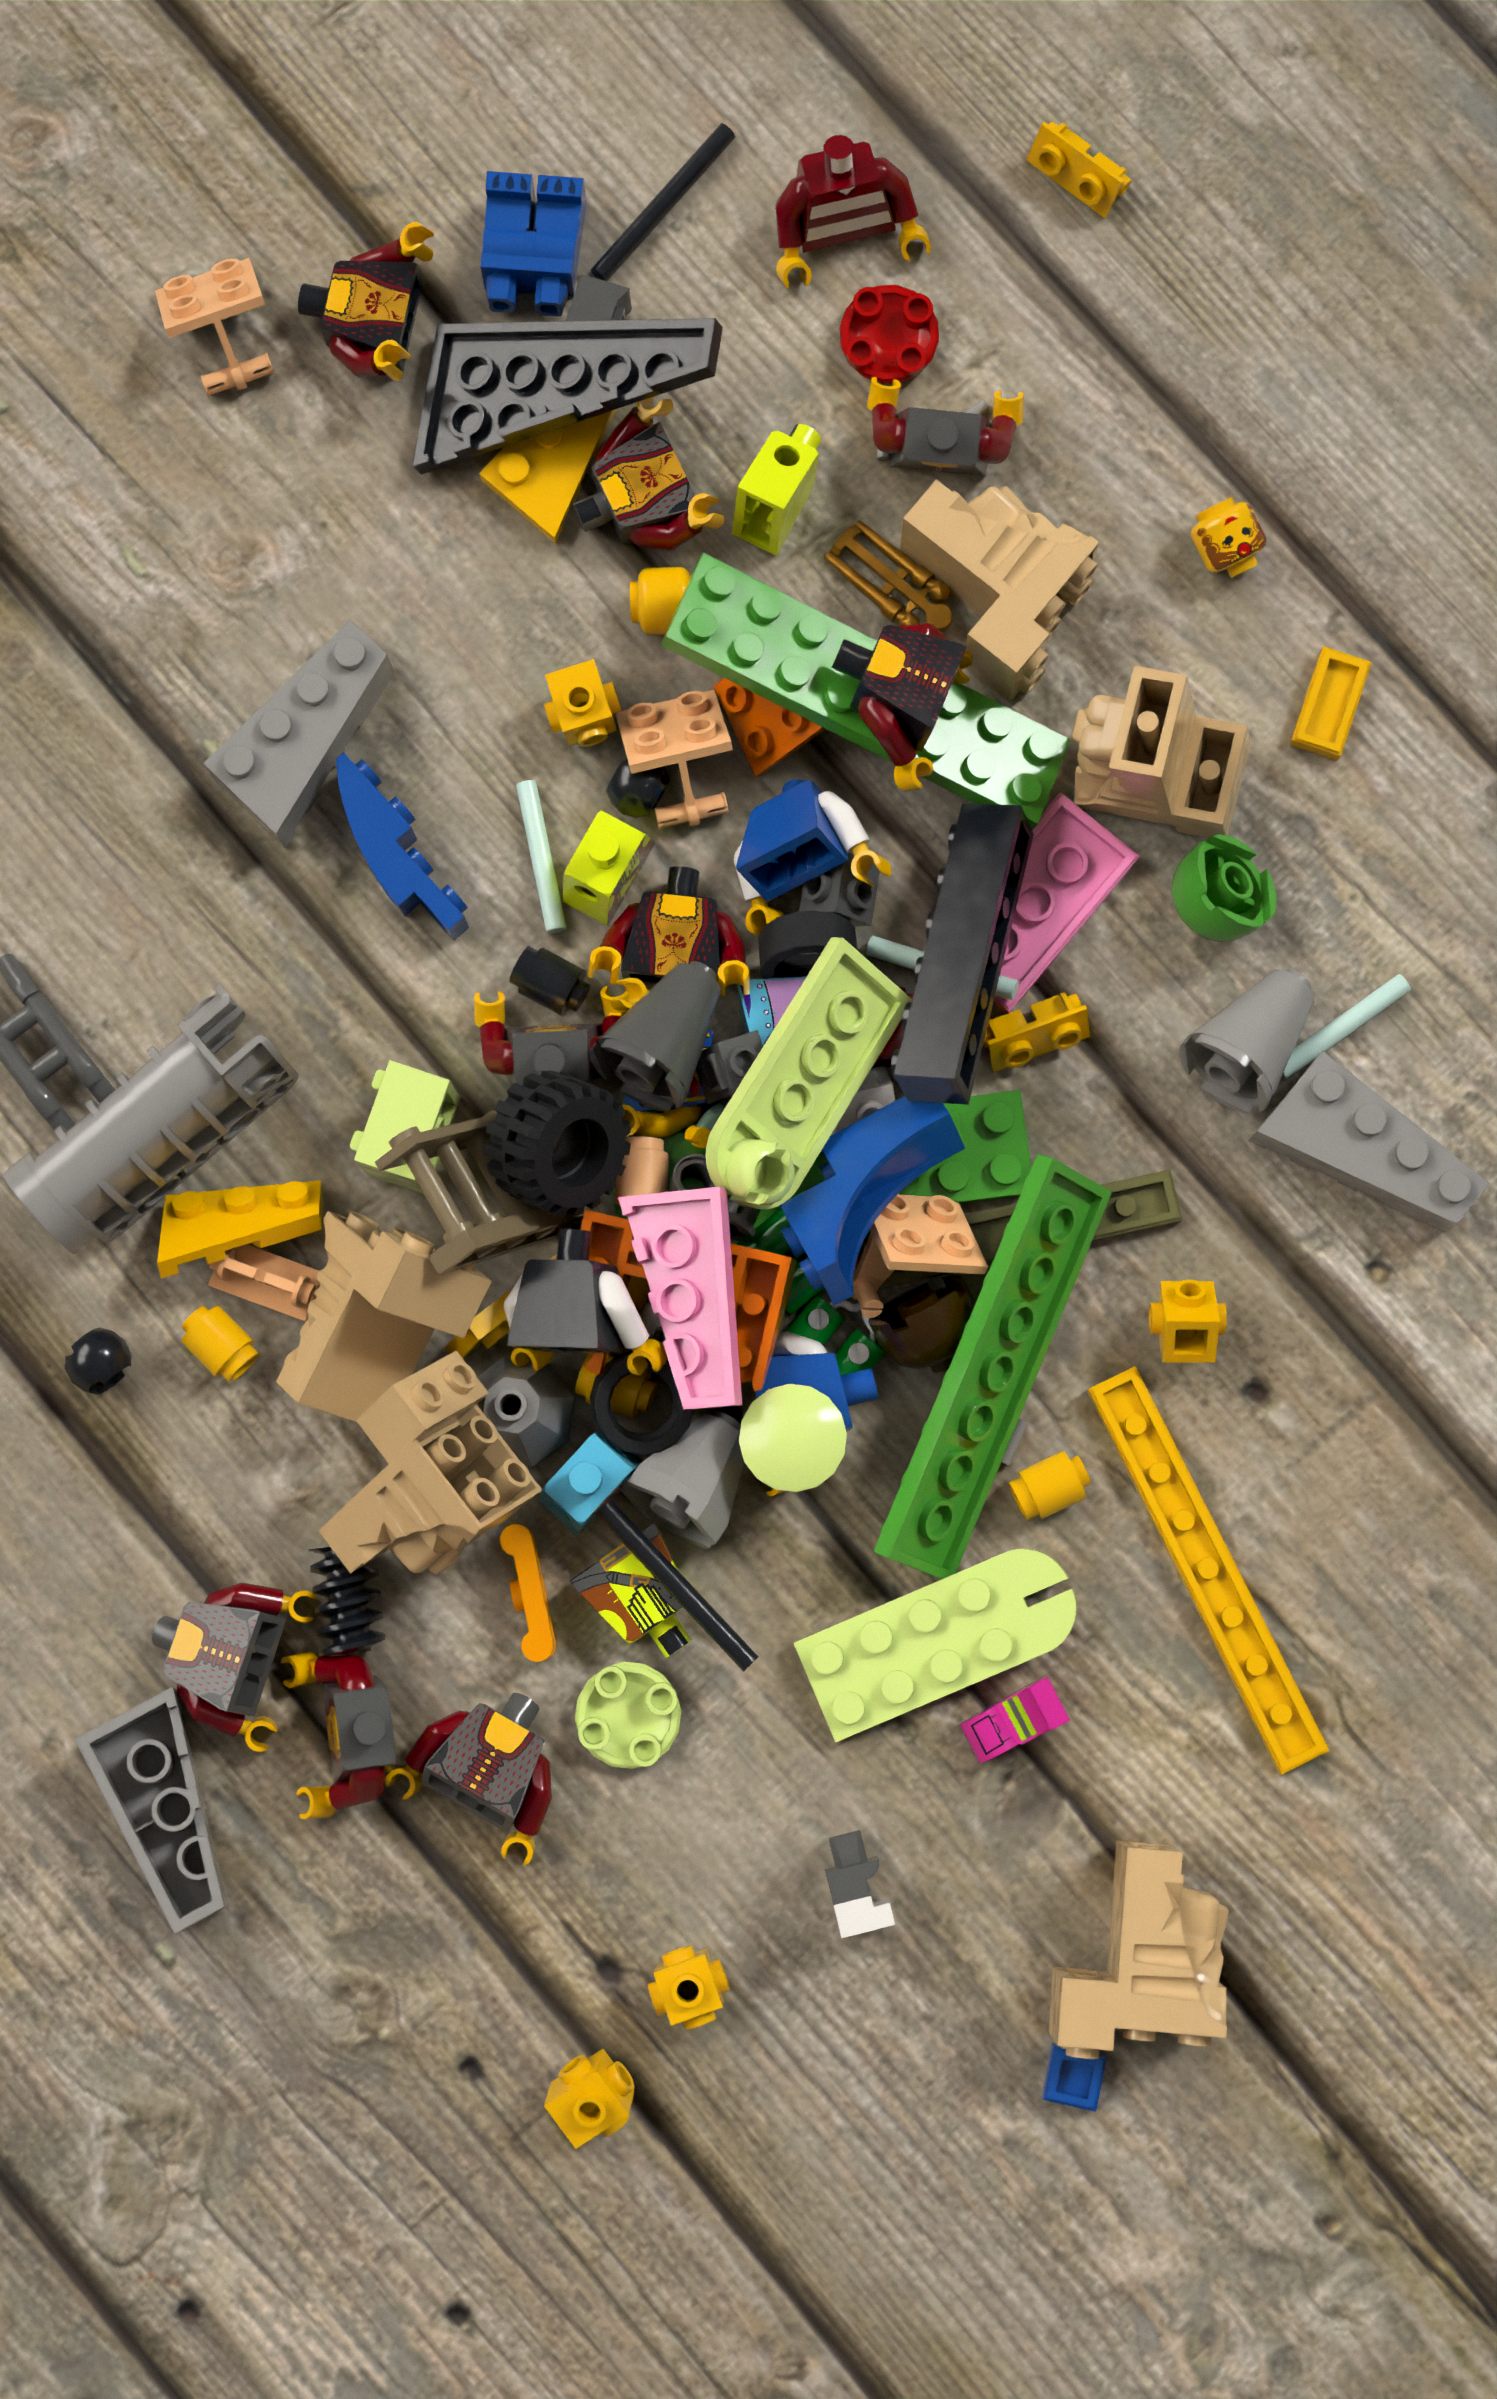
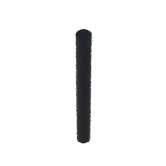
(663, 202)
(677, 1585)

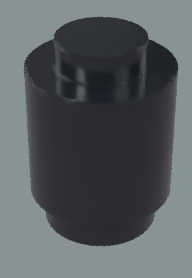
(550, 980)

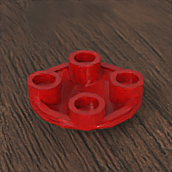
(889, 333)

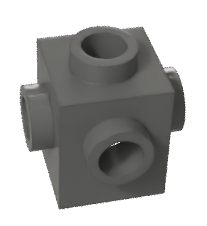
(842, 894)

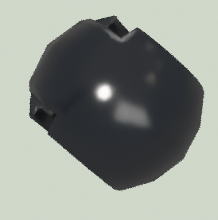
(637, 792)
(98, 1361)

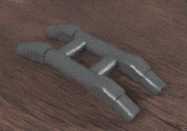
(66, 1048)

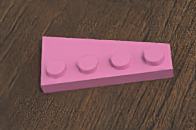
(690, 1275)

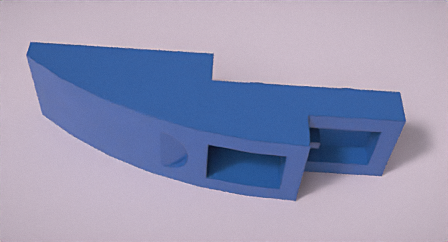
(383, 836)

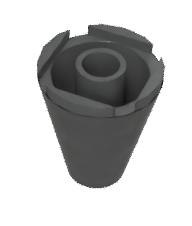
(661, 1037)

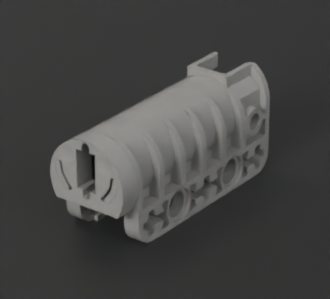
(152, 1129)

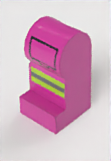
(1015, 1720)

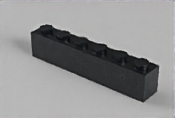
(963, 954)

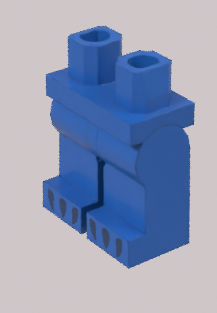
(530, 260)

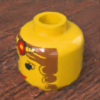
(1228, 537)

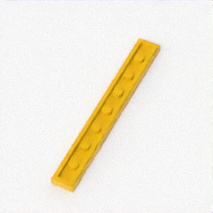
(1208, 1571)

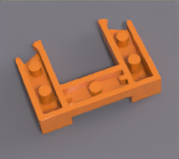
(760, 1291)

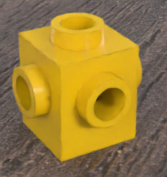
(581, 704)
(1187, 1321)
(688, 1965)
(590, 2097)

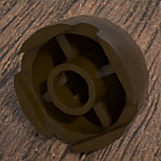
(925, 1324)

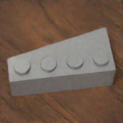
(297, 734)
(1369, 1146)
(157, 1800)

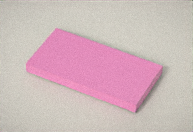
(1065, 880)

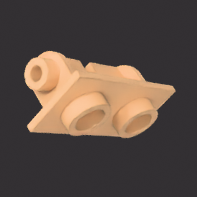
(266, 1280)

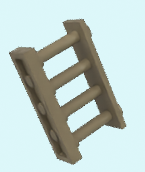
(493, 1232)

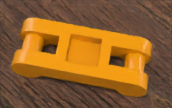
(530, 1592)

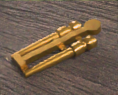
(891, 608)

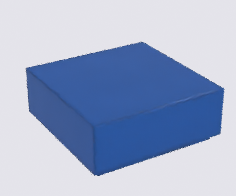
(1073, 2079)

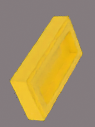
(1330, 703)

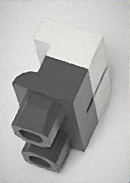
(850, 1887)

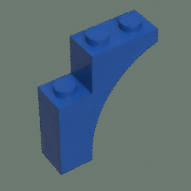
(862, 1176)

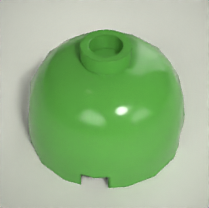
(1222, 890)

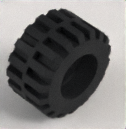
(527, 1133)

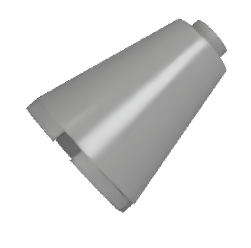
(1250, 1041)

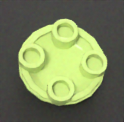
(792, 1438)
(628, 1715)

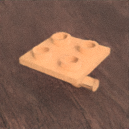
(208, 299)
(675, 734)
(915, 1236)

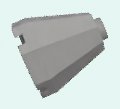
(545, 1410)
(692, 1481)

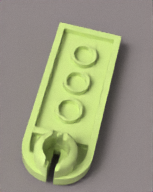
(804, 1078)
(936, 1640)

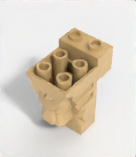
(1004, 568)
(1158, 758)
(374, 1315)
(443, 1477)
(1159, 1962)

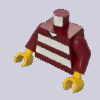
(842, 199)

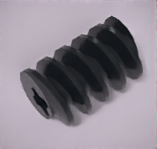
(346, 1605)

